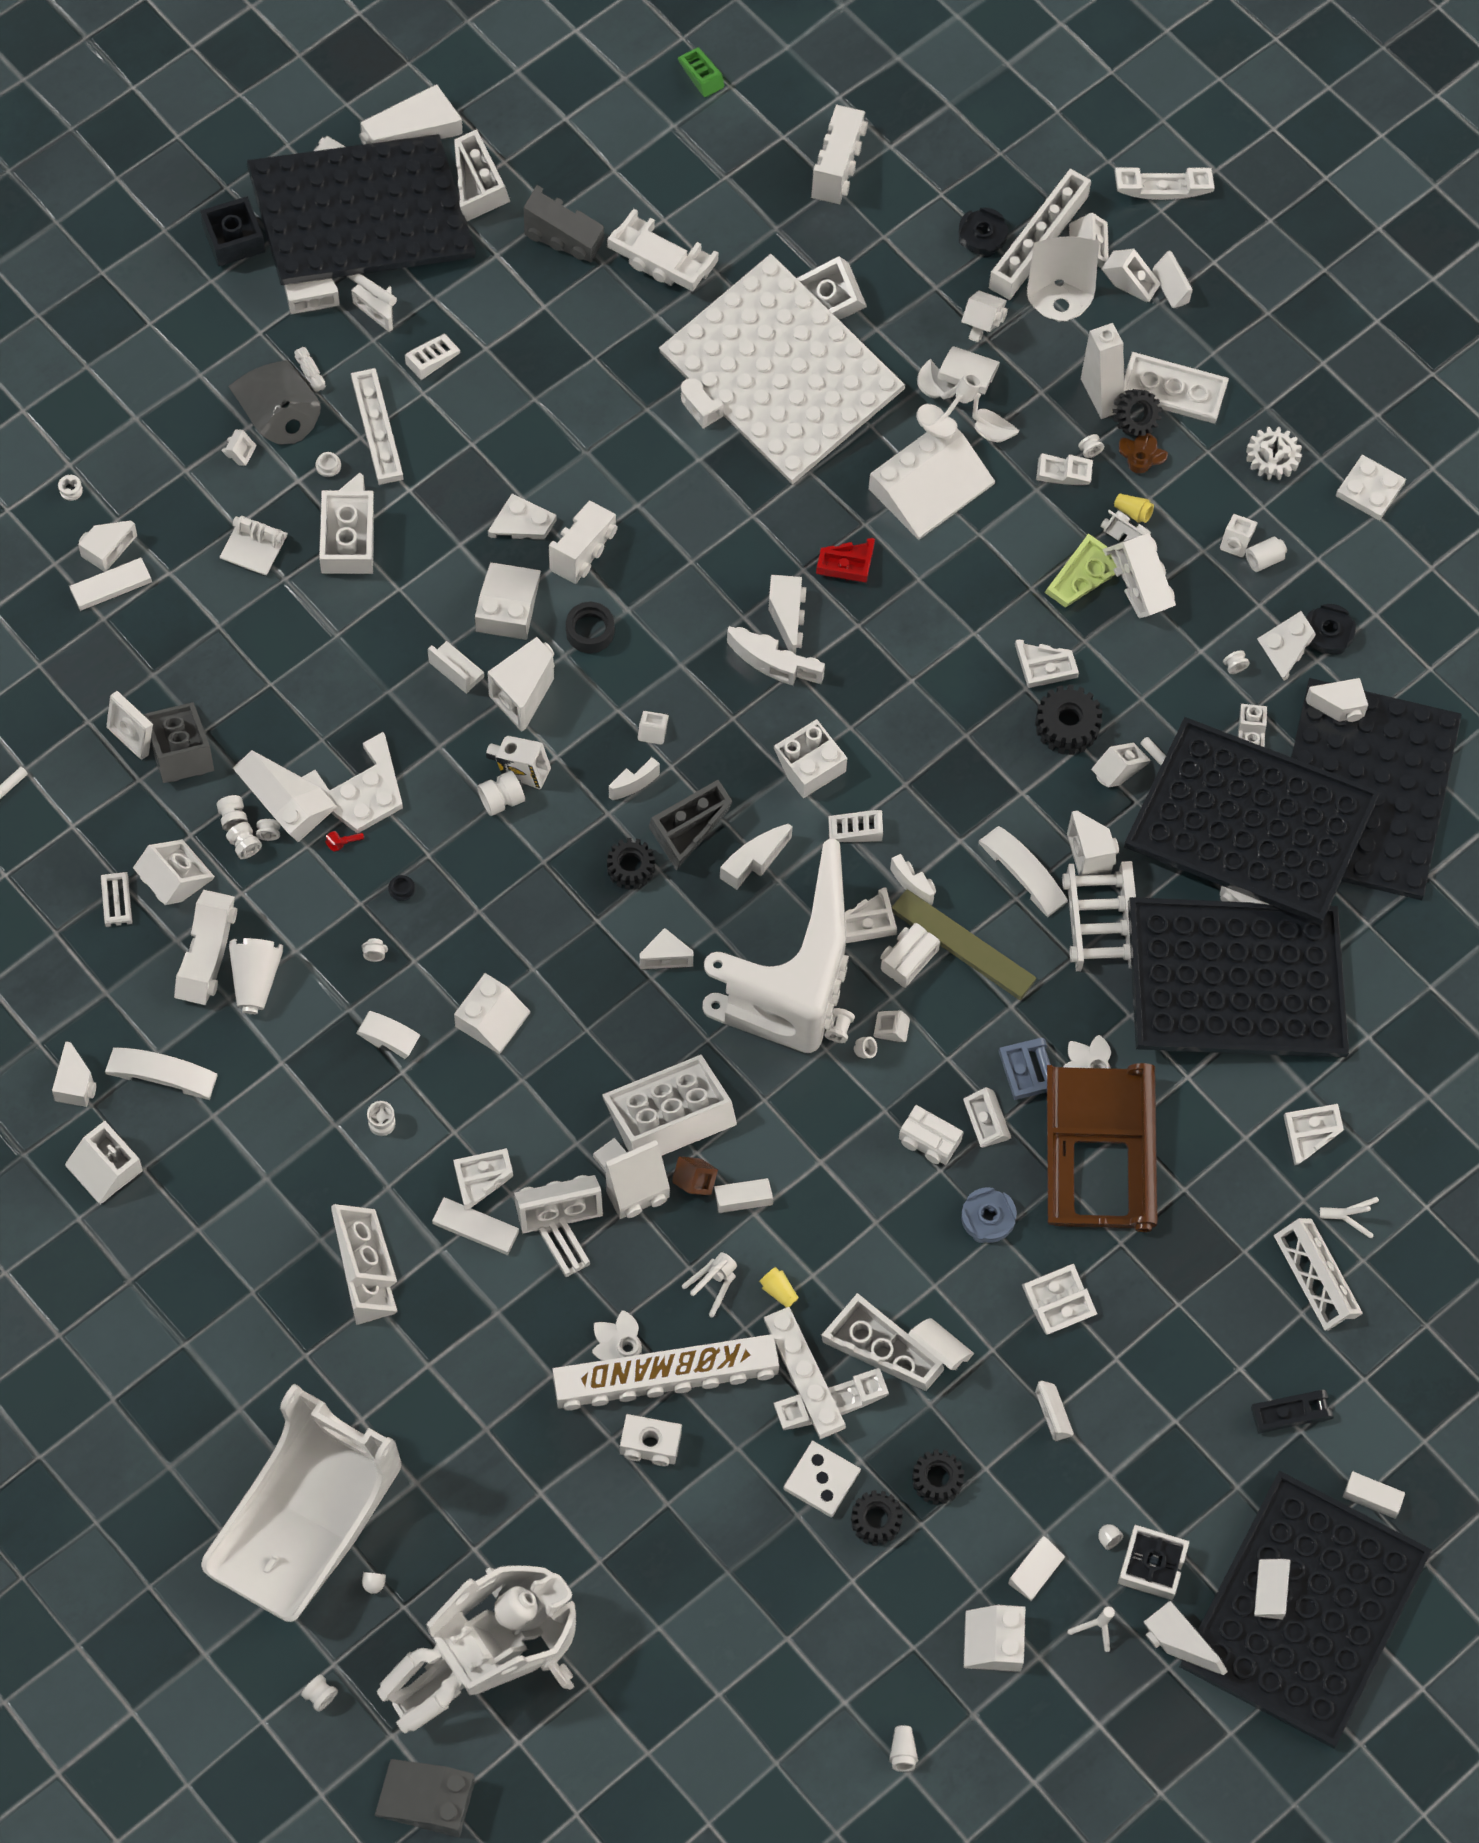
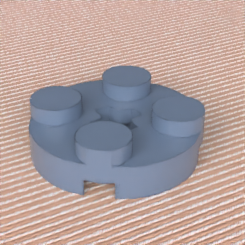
(981, 1228)

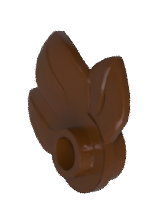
(1142, 452)

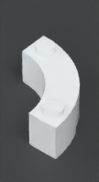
(201, 964)

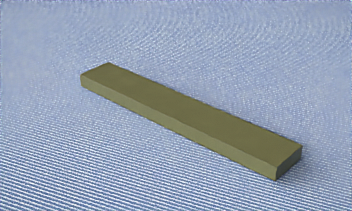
(965, 945)

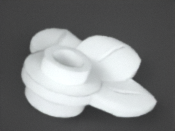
(1089, 1057)
(615, 1336)

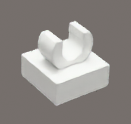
(239, 447)

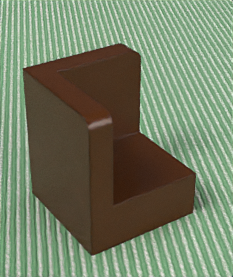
(694, 1175)

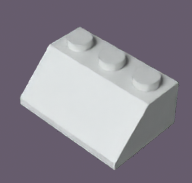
(571, 1199)

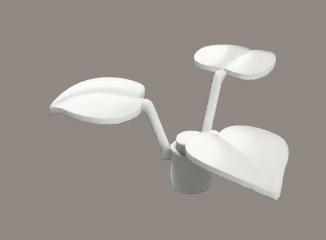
(939, 424)

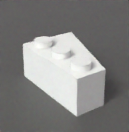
(582, 542)
(1143, 574)

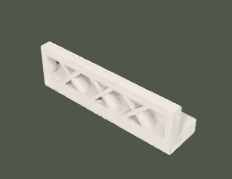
(1326, 1270)

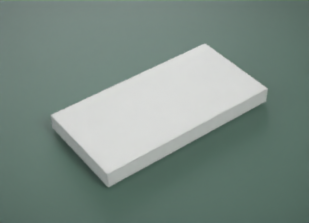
(1177, 386)

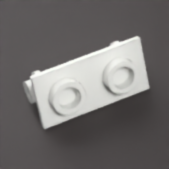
(1120, 525)

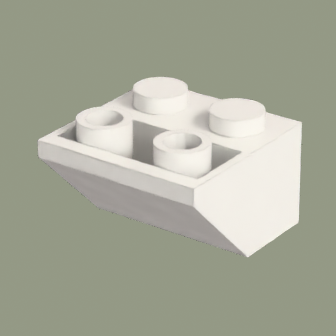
(810, 758)
(103, 1163)

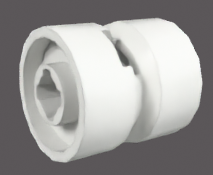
(501, 793)

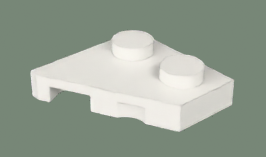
(522, 520)
(1287, 643)
(1045, 664)

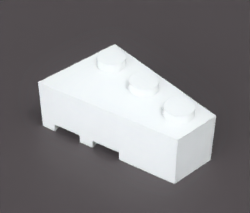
(478, 178)

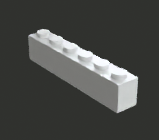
(1045, 224)

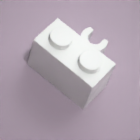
(984, 313)

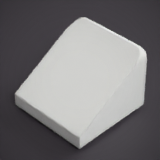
(653, 727)
(892, 1026)

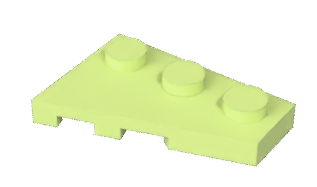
(1082, 572)

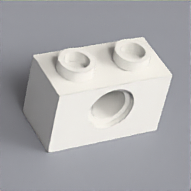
(640, 1428)

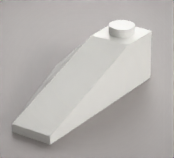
(288, 797)

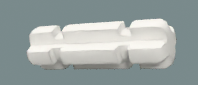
(310, 369)

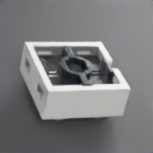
(1153, 1562)

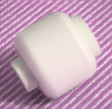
(515, 1608)

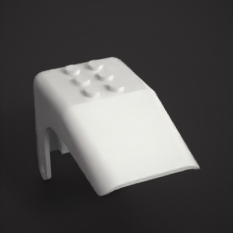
(795, 999)
(302, 1508)

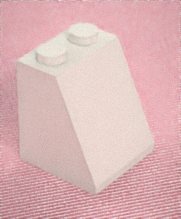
(522, 681)

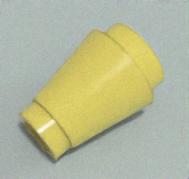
(1135, 507)
(779, 1287)

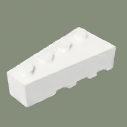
(837, 154)
(880, 1343)

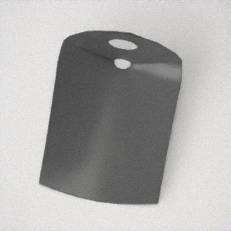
(265, 389)

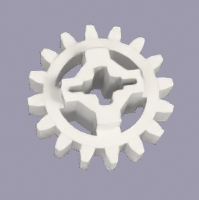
(1286, 452)

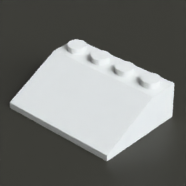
(930, 481)
(671, 1107)

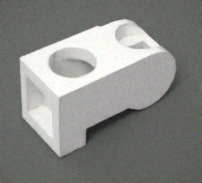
(699, 403)

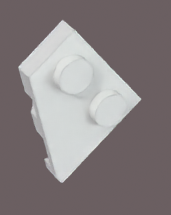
(870, 919)
(1312, 1129)
(482, 1175)

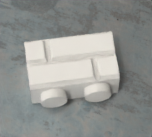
(909, 955)
(930, 1136)

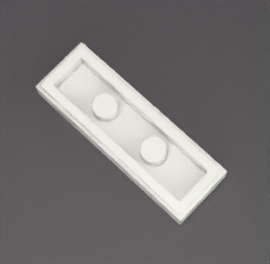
(110, 584)
(475, 1226)

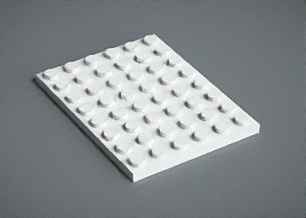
(782, 368)

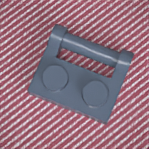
(1020, 1069)

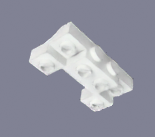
(658, 256)

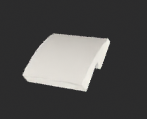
(961, 362)
(1059, 1299)
(941, 1343)

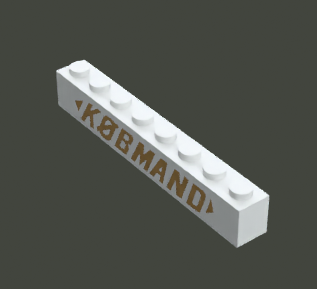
(665, 1371)

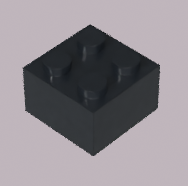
(232, 231)

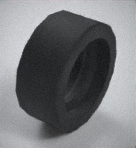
(589, 609)

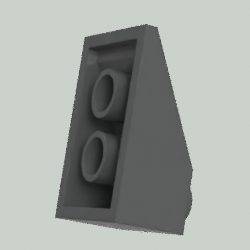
(179, 743)
(426, 1796)

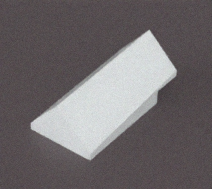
(365, 1262)

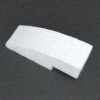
(755, 855)

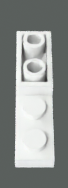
(763, 655)

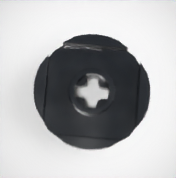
(983, 243)
(1342, 623)

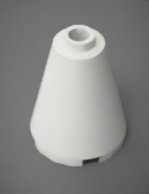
(253, 972)

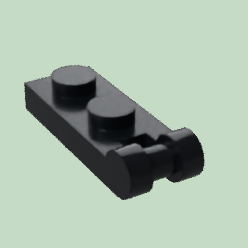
(1291, 1411)

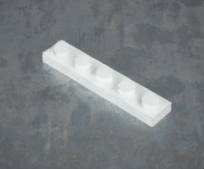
(377, 426)
(805, 1373)

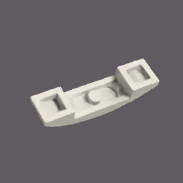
(1164, 185)
(1025, 868)
(162, 1070)
(848, 1397)

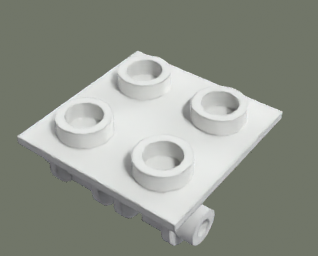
(253, 545)

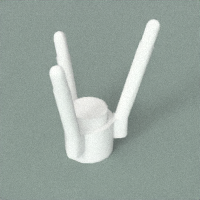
(719, 1269)

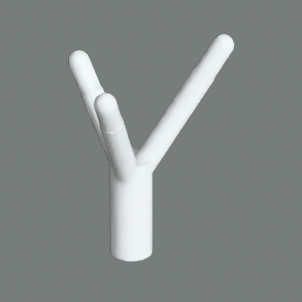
(1341, 1213)
(1101, 1621)

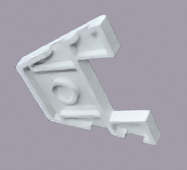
(368, 795)

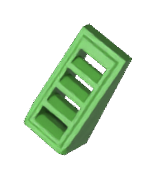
(708, 84)

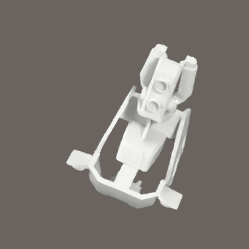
(471, 1649)

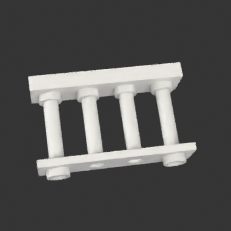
(1125, 880)

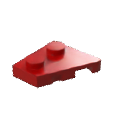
(846, 561)

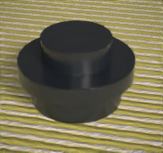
(401, 888)

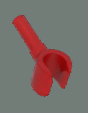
(335, 842)

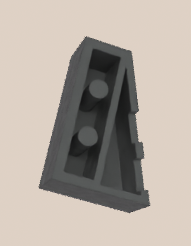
(561, 228)
(690, 821)

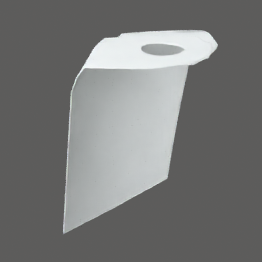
(1067, 260)

